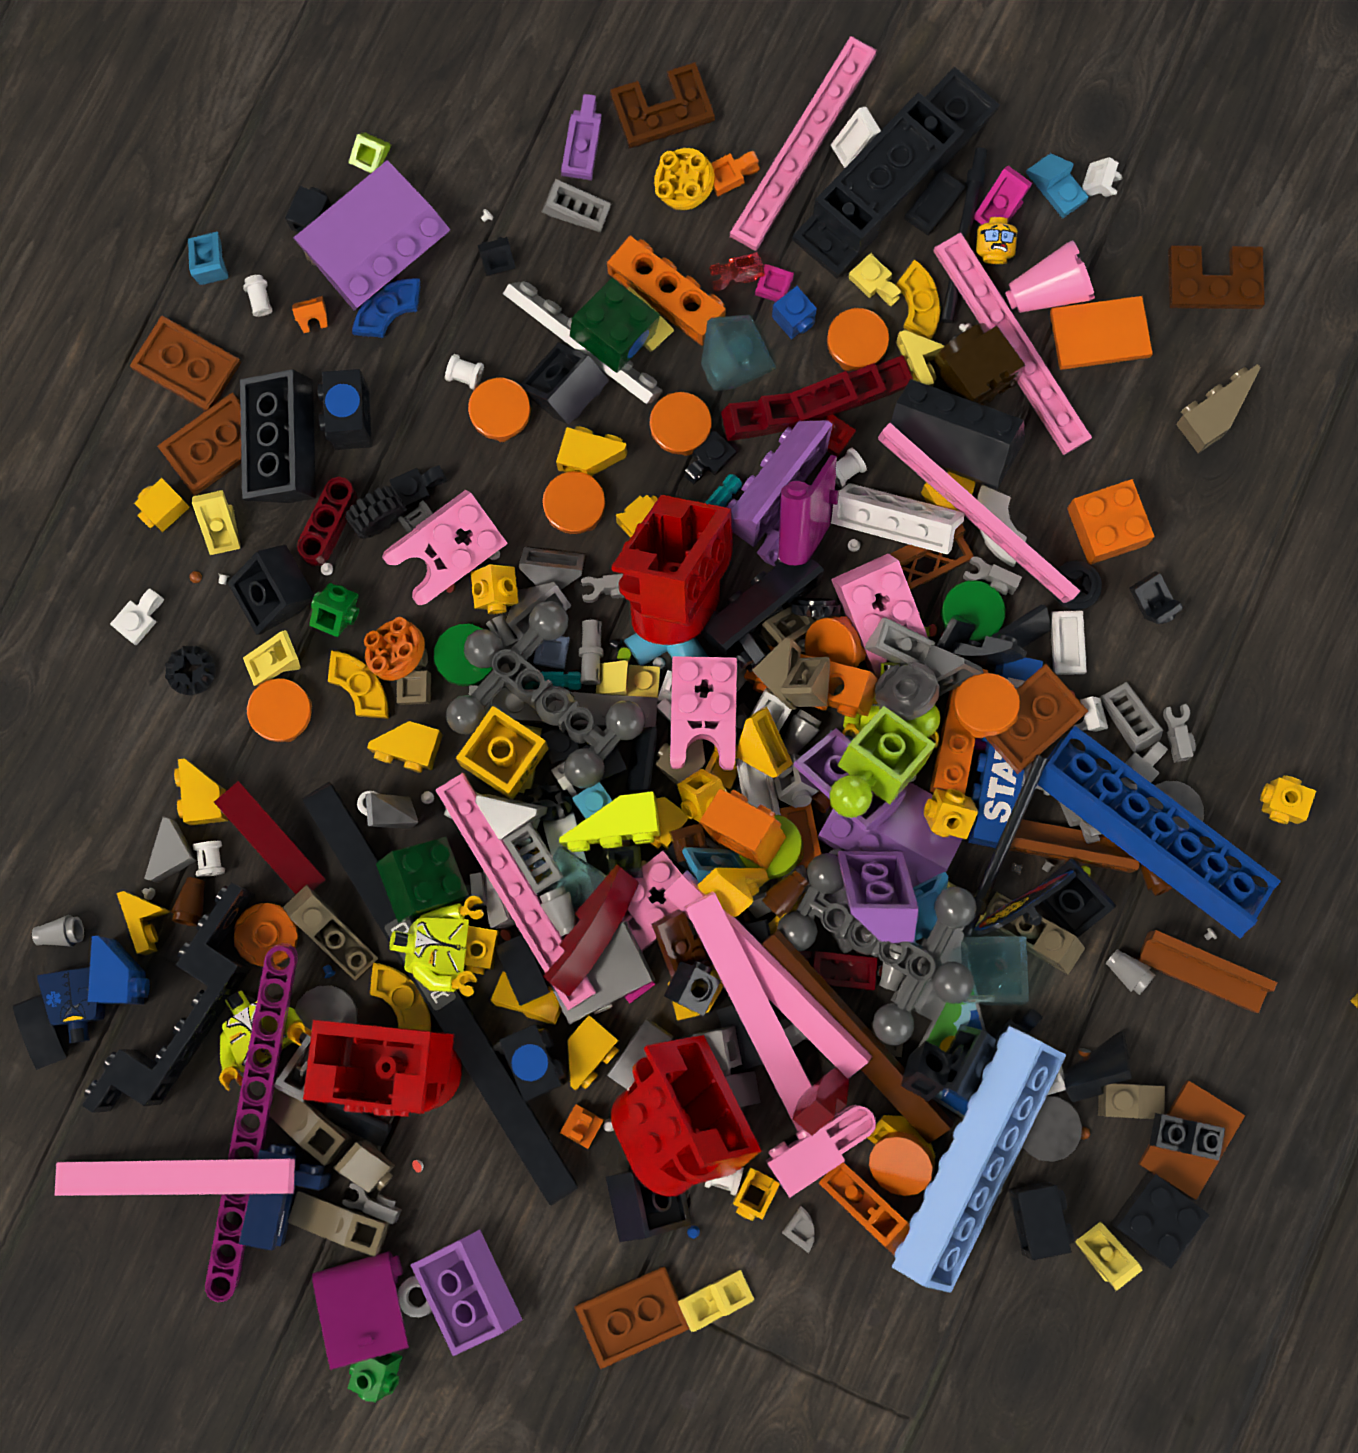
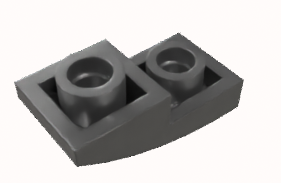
(648, 1034)

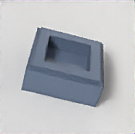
(552, 653)

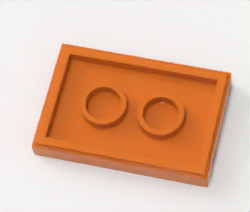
(1101, 332)

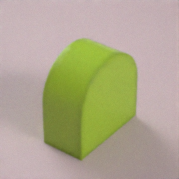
(624, 654)

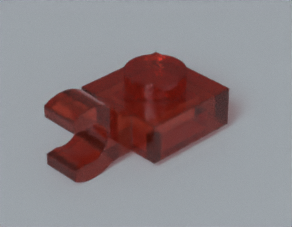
(741, 269)

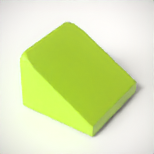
(369, 152)

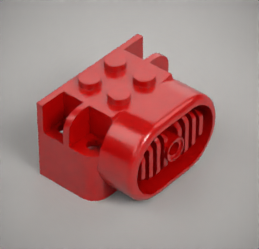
(675, 568)
(381, 1068)
(681, 1119)

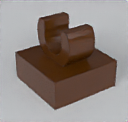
(687, 837)

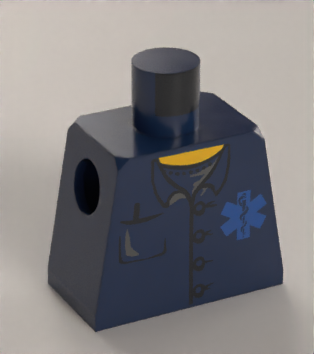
(67, 1002)

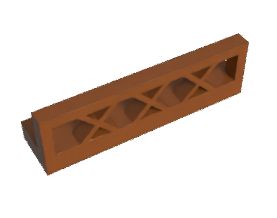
(912, 553)
(1068, 843)
(1205, 971)

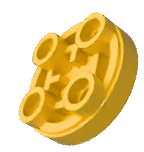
(684, 178)

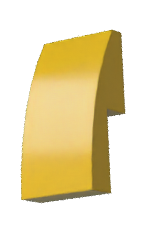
(543, 1008)

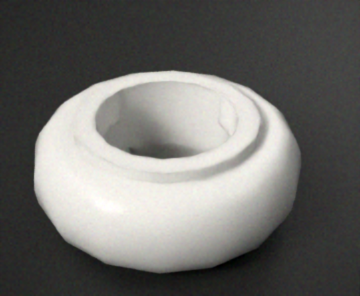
(405, 1304)

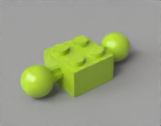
(883, 760)

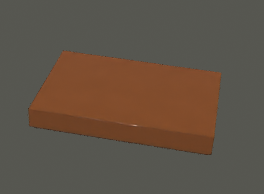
(185, 363)
(207, 445)
(1044, 715)
(1184, 1170)
(632, 1317)

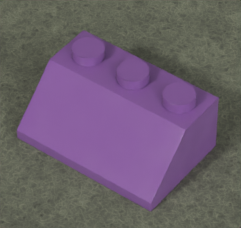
(822, 769)
(880, 893)
(466, 1293)

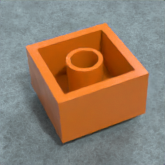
(1110, 522)
(743, 827)

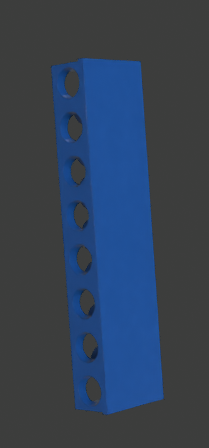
(1152, 834)

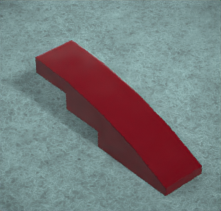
(851, 389)
(268, 839)
(590, 936)
(843, 969)

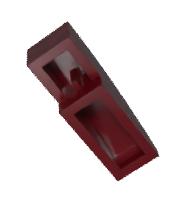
(760, 417)
(822, 1101)

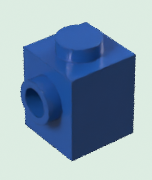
(794, 313)

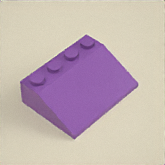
(371, 234)
(792, 461)
(903, 832)

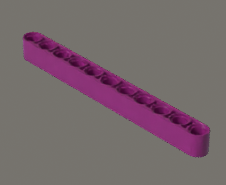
(249, 1103)

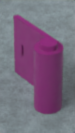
(806, 515)
(360, 1304)

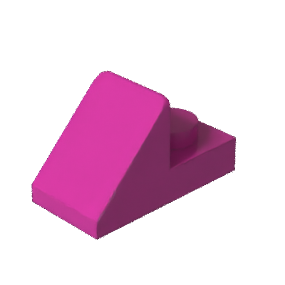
(1004, 197)

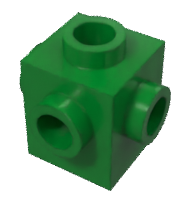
(334, 609)
(375, 1377)

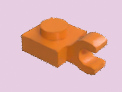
(730, 172)

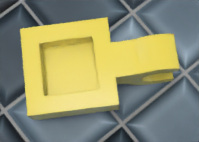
(873, 278)

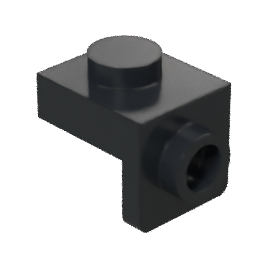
(1155, 599)

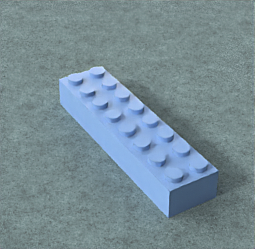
(978, 1161)

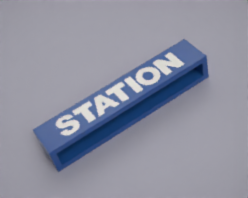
(998, 781)

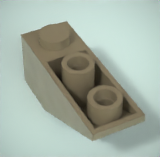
(1214, 416)
(330, 932)
(1045, 940)
(308, 1126)
(339, 1223)

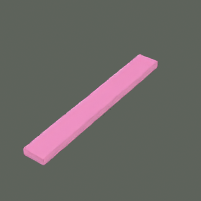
(803, 143)
(992, 310)
(978, 514)
(508, 881)
(785, 990)
(749, 1000)
(175, 1177)

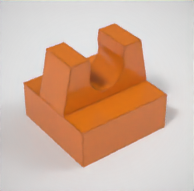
(310, 309)
(582, 1126)

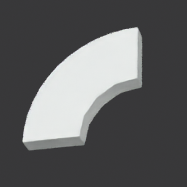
(998, 505)

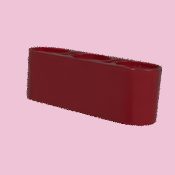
(330, 535)

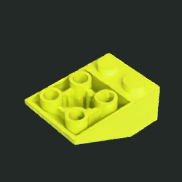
(620, 820)

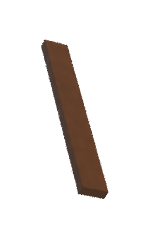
(883, 1067)

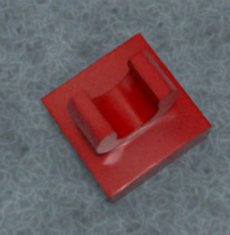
(840, 435)

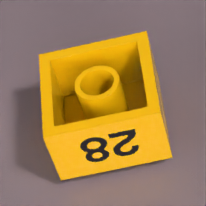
(502, 753)

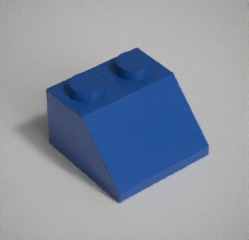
(115, 974)

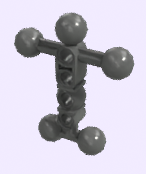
(485, 650)
(950, 980)

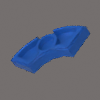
(385, 306)

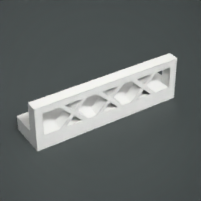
(896, 518)

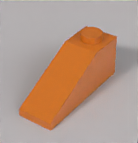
(866, 1206)

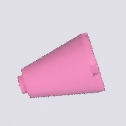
(1052, 282)

